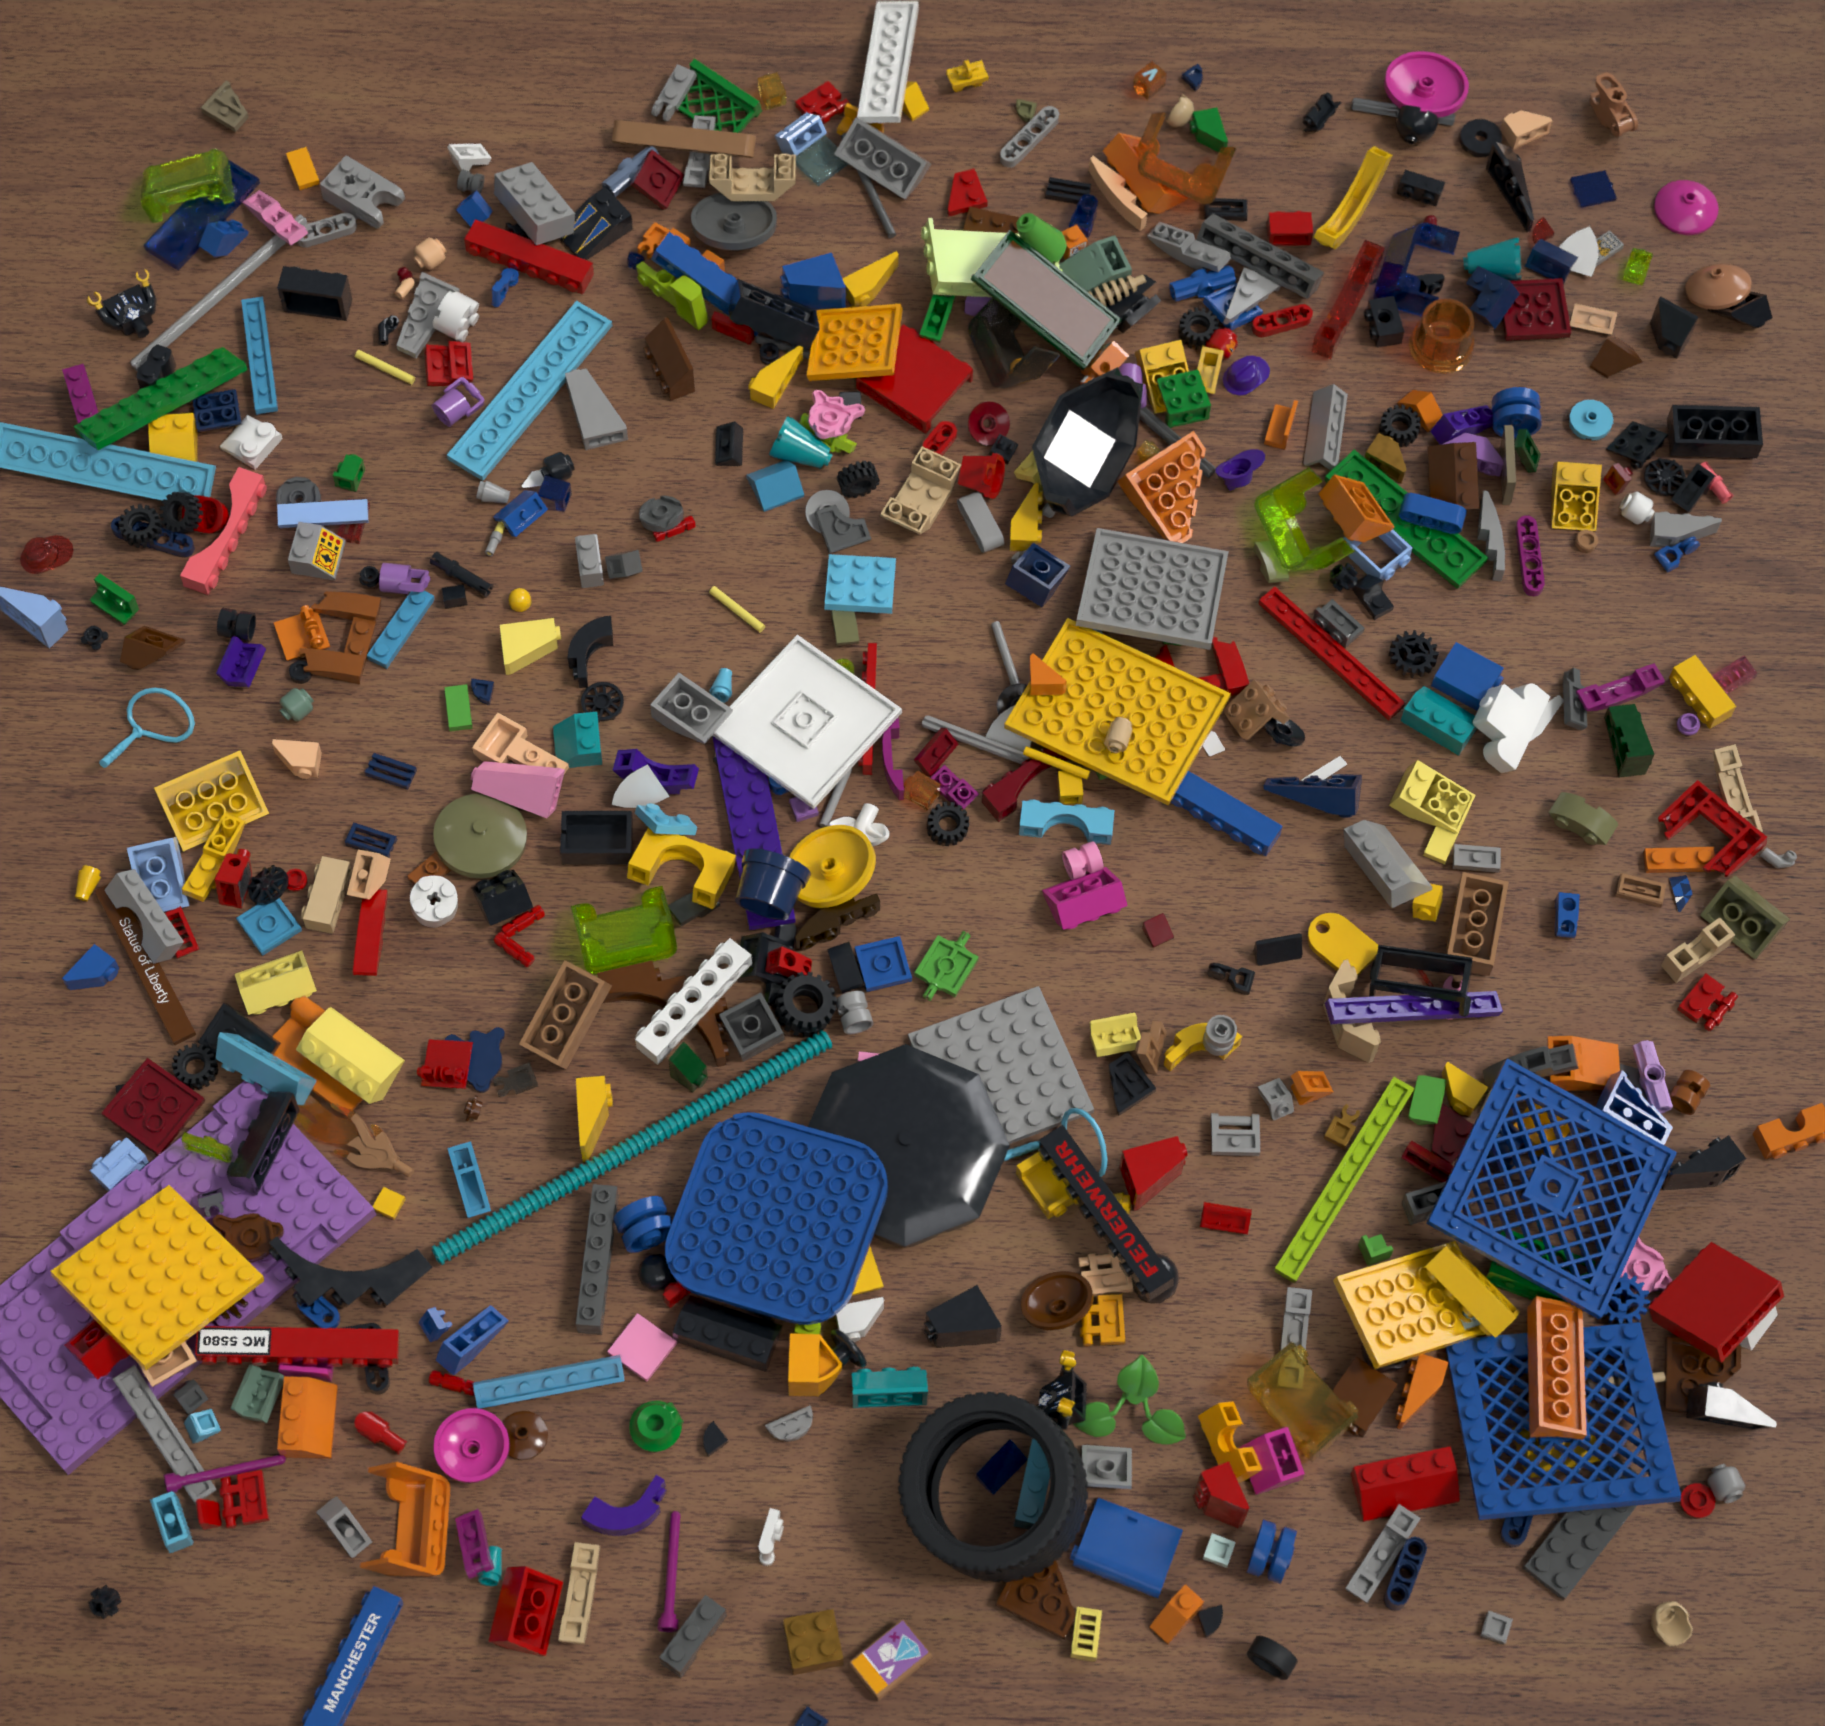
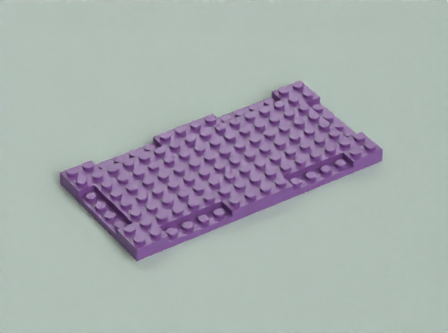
(43, 1380)

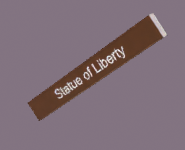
(150, 973)

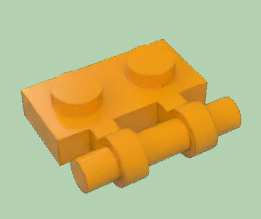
(1110, 1318)

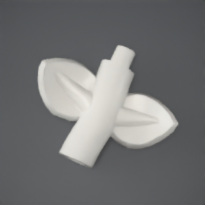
(875, 832)

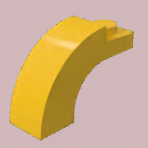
(1190, 1041)

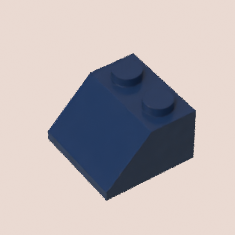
(1037, 574)

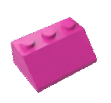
(1085, 898)

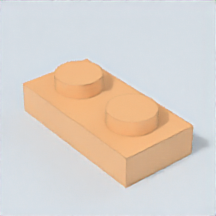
(1593, 319)

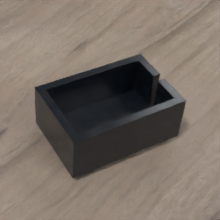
(315, 293)
(596, 837)

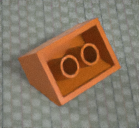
(1355, 509)
(307, 1418)

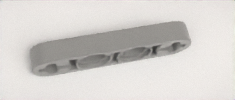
(1027, 135)

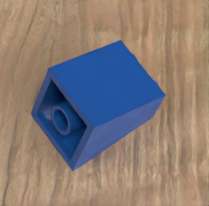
(814, 283)

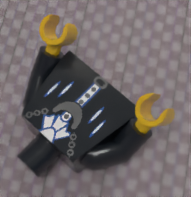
(128, 310)
(1065, 1396)

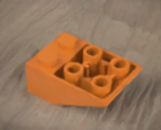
(1595, 1062)

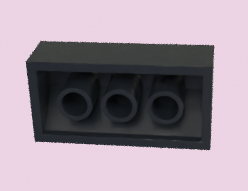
(773, 315)
(263, 1141)
(727, 1333)

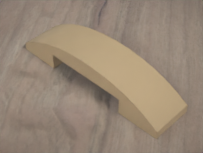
(1732, 783)
(580, 1593)

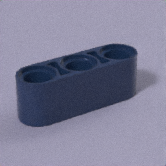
(1400, 1584)

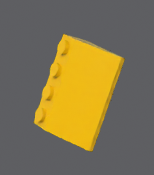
(203, 795)

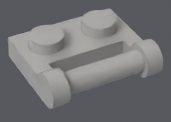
(1235, 1141)

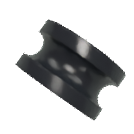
(769, 347)

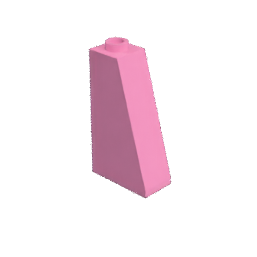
(519, 785)

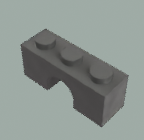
(697, 1628)

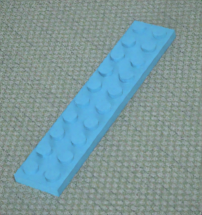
(529, 391)
(107, 468)

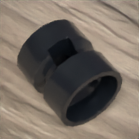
(244, 624)

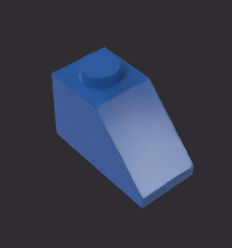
(91, 970)

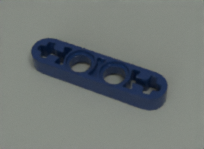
(169, 547)

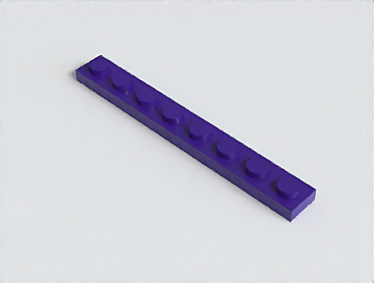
(1408, 1008)

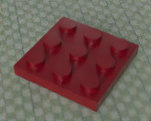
(1538, 311)
(153, 1107)

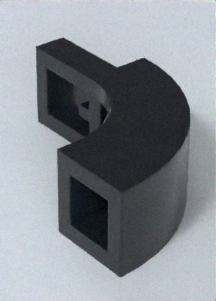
(585, 642)

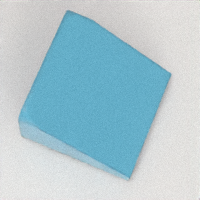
(201, 1425)

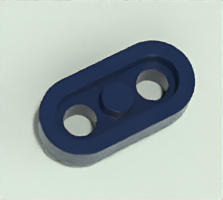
(1519, 1525)

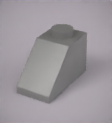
(344, 1526)

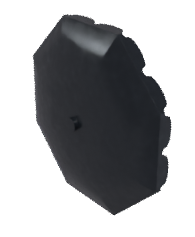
(930, 1133)

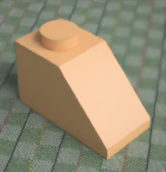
(1524, 127)
(299, 757)
(368, 874)

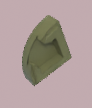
(1026, 109)

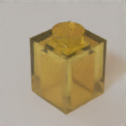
(771, 91)

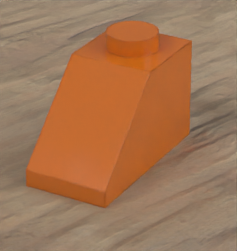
(1177, 1614)

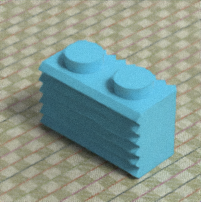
(171, 1522)

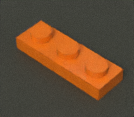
(1677, 859)

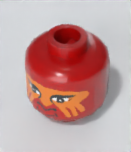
(1224, 340)

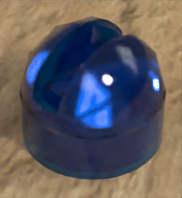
(634, 259)

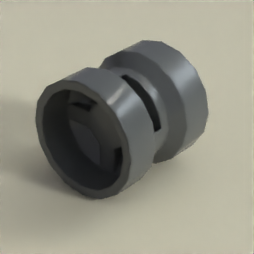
(470, 182)

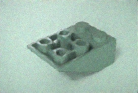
(1097, 264)

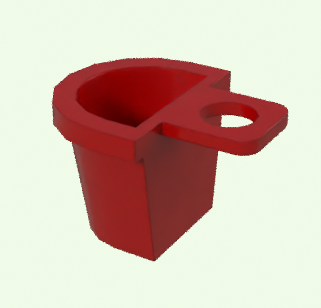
(983, 474)

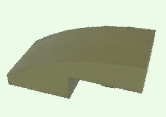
(1270, 564)
(845, 627)

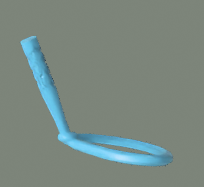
(137, 731)
(1033, 1146)

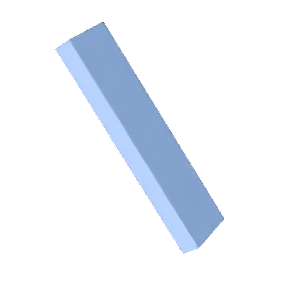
(323, 513)

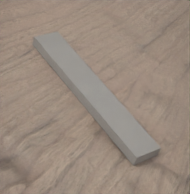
(162, 1430)

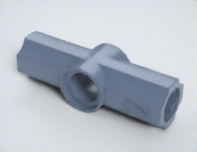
(625, 173)

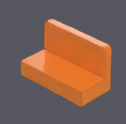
(1280, 426)

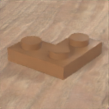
(1150, 1047)

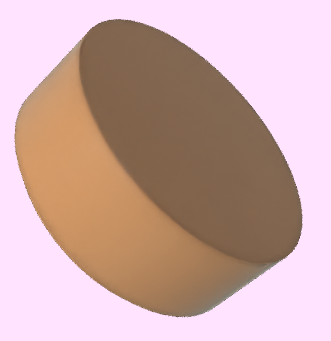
(1586, 541)

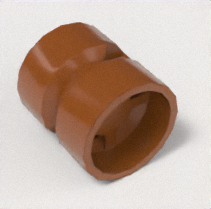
(1688, 1092)

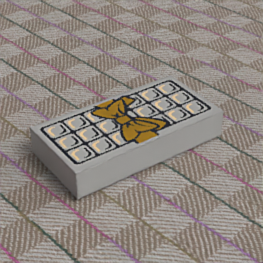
(1608, 246)

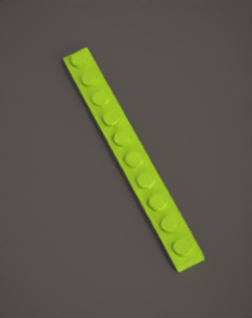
(1344, 1180)

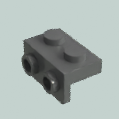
(1338, 623)

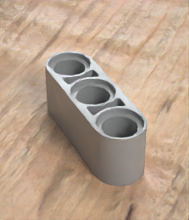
(980, 522)

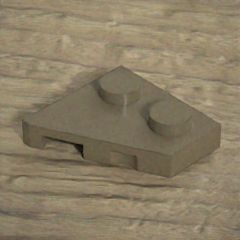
(226, 108)

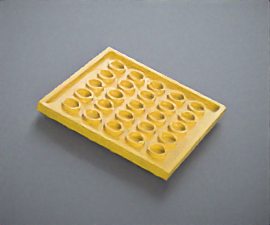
(157, 1277)

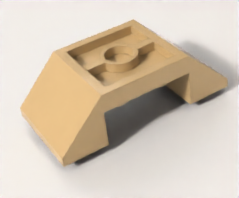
(752, 184)
(923, 492)
(1360, 1040)

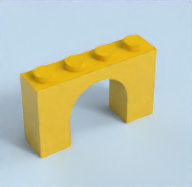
(714, 864)

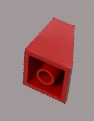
(1151, 1168)

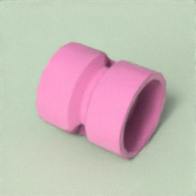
(1083, 860)

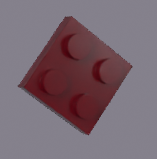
(657, 179)

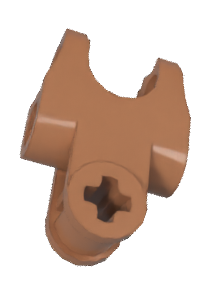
(1613, 110)

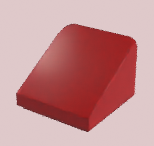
(208, 1514)

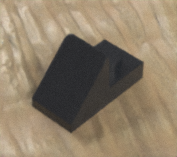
(1694, 487)
(1372, 596)

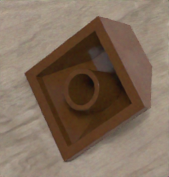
(147, 646)

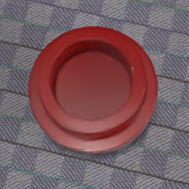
(297, 880)

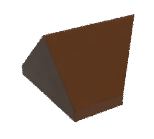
(1614, 357)

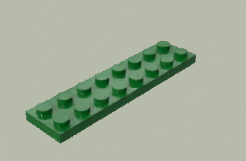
(160, 398)
(1444, 552)

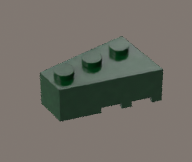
(1628, 740)

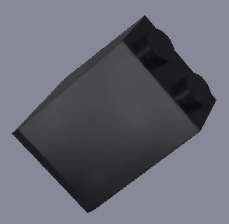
(963, 1321)

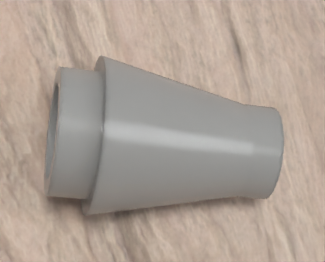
(492, 493)

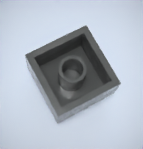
(752, 1027)

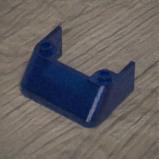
(1393, 276)

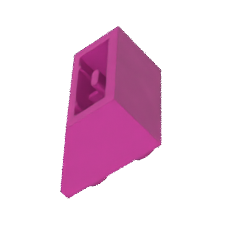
(1278, 1460)

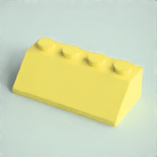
(350, 1055)

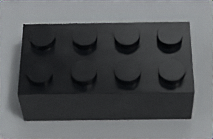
(1714, 431)

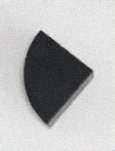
(713, 1439)
(1210, 1619)

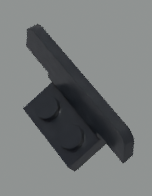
(1134, 306)
(758, 946)

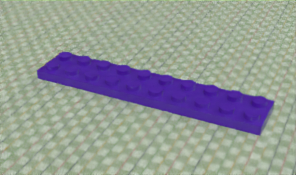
(748, 814)

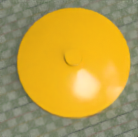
(839, 865)

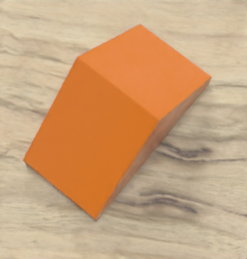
(1424, 405)
(1044, 679)

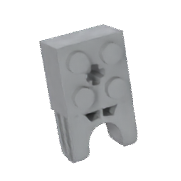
(359, 191)

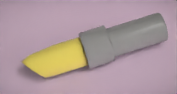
(495, 539)

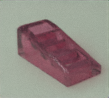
(1747, 668)

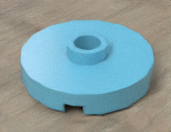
(1586, 427)

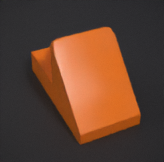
(1310, 1086)

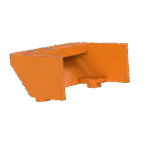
(421, 1521)

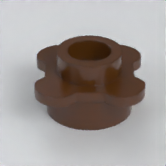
(473, 1108)

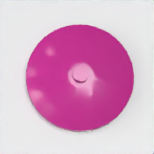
(1426, 82)

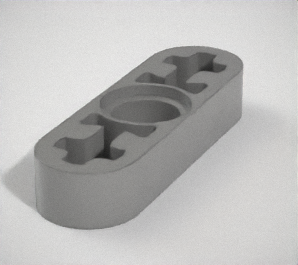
(333, 234)

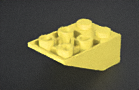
(1431, 798)

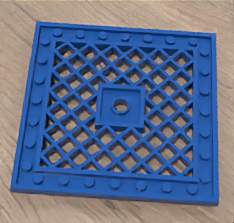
(1464, 1228)
(1562, 1497)

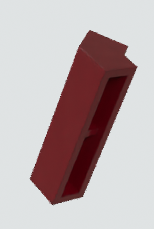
(1431, 1158)

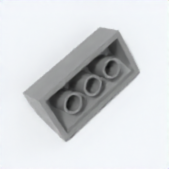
(882, 158)
(1385, 862)

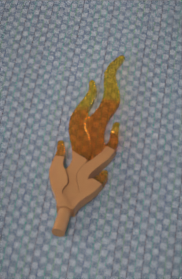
(375, 1152)

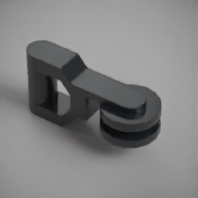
(1218, 971)

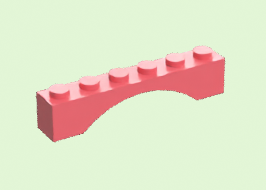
(204, 568)

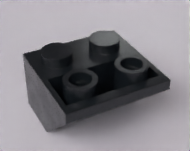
(502, 897)

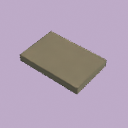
(1508, 472)

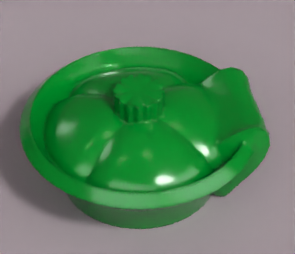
(655, 1426)

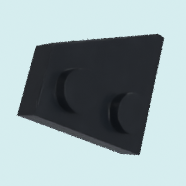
(1128, 1083)

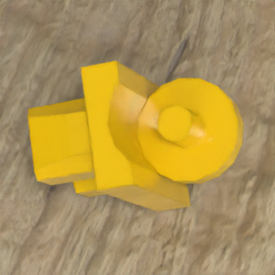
(966, 75)

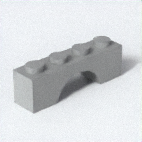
(159, 935)

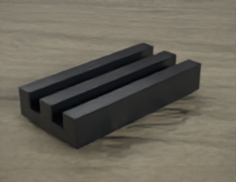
(1068, 188)
(1226, 211)

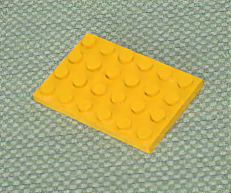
(1402, 1309)

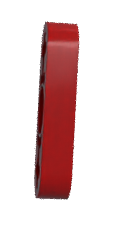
(1288, 313)

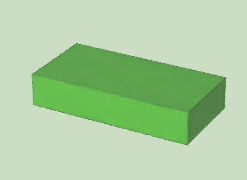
(458, 707)

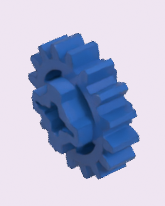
(1632, 1301)

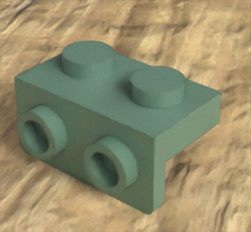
(257, 1394)

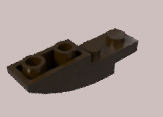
(827, 921)

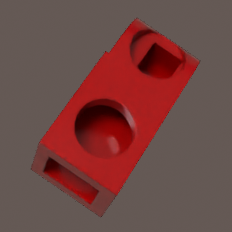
(787, 962)

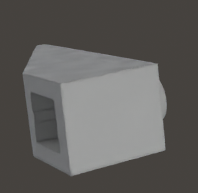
(1672, 529)

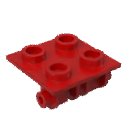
(446, 1064)

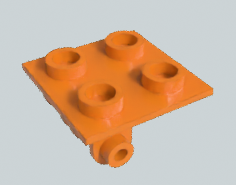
(301, 632)

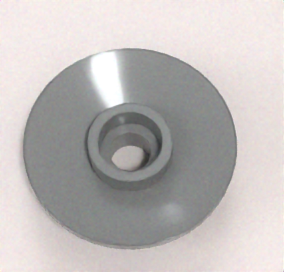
(822, 500)

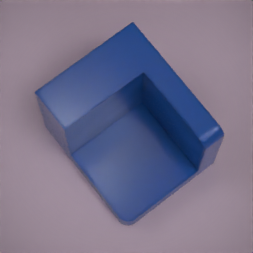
(474, 208)

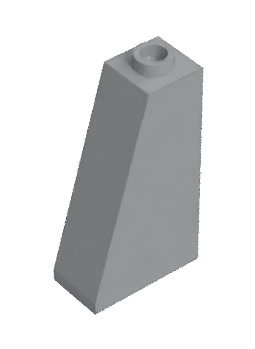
(595, 415)

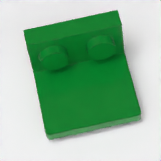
(1184, 398)

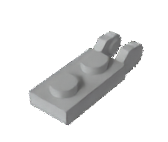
(674, 92)

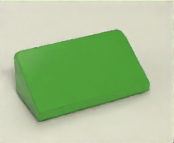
(1427, 1100)

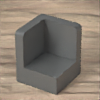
(623, 564)

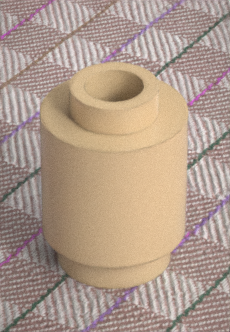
(1118, 735)

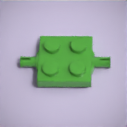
(946, 966)

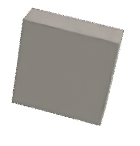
(1496, 1627)

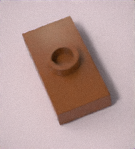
(430, 867)

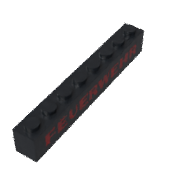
(1106, 1213)

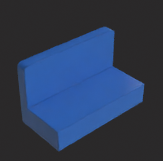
(521, 512)

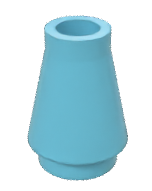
(722, 685)

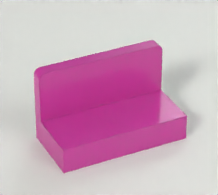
(321, 1371)

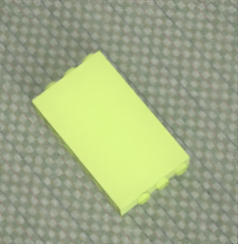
(957, 256)

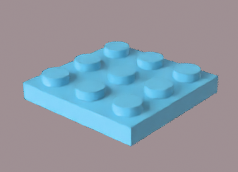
(860, 584)

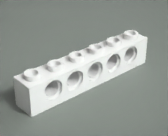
(659, 1047)

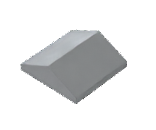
(1108, 1466)

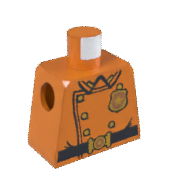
(1106, 359)

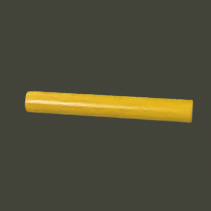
(1055, 762)

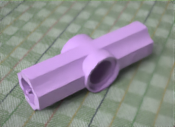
(1649, 1064)

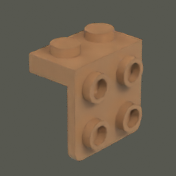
(1254, 708)

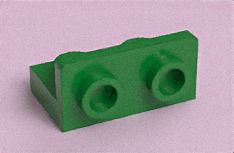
(114, 600)

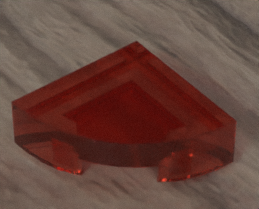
(1542, 230)

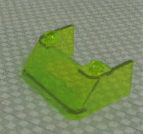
(1277, 514)

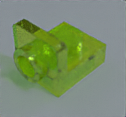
(1637, 266)

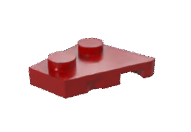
(966, 193)

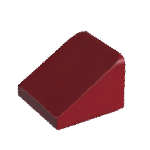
(1157, 930)

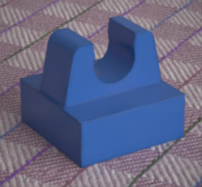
(433, 1324)

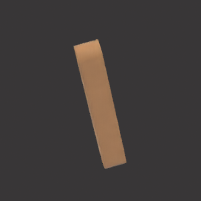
(683, 138)

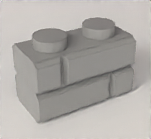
(589, 561)

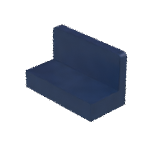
(1550, 260)

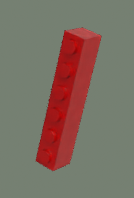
(526, 256)

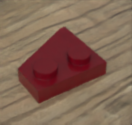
(1449, 1134)

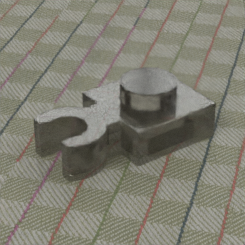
(519, 1079)

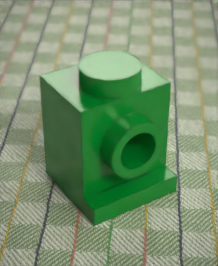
(349, 473)

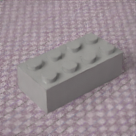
(534, 203)

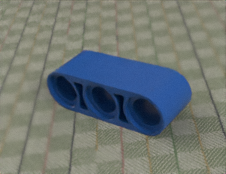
(1432, 513)

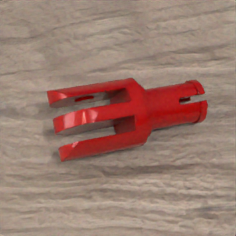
(378, 1430)

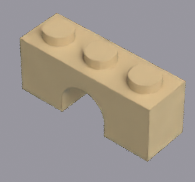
(1690, 957)

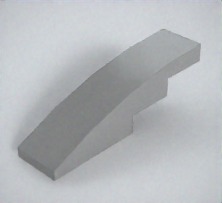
(1491, 532)

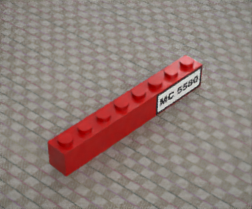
(297, 1345)

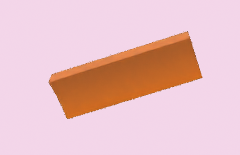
(1556, 1369)

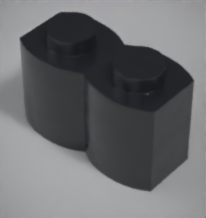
(159, 365)

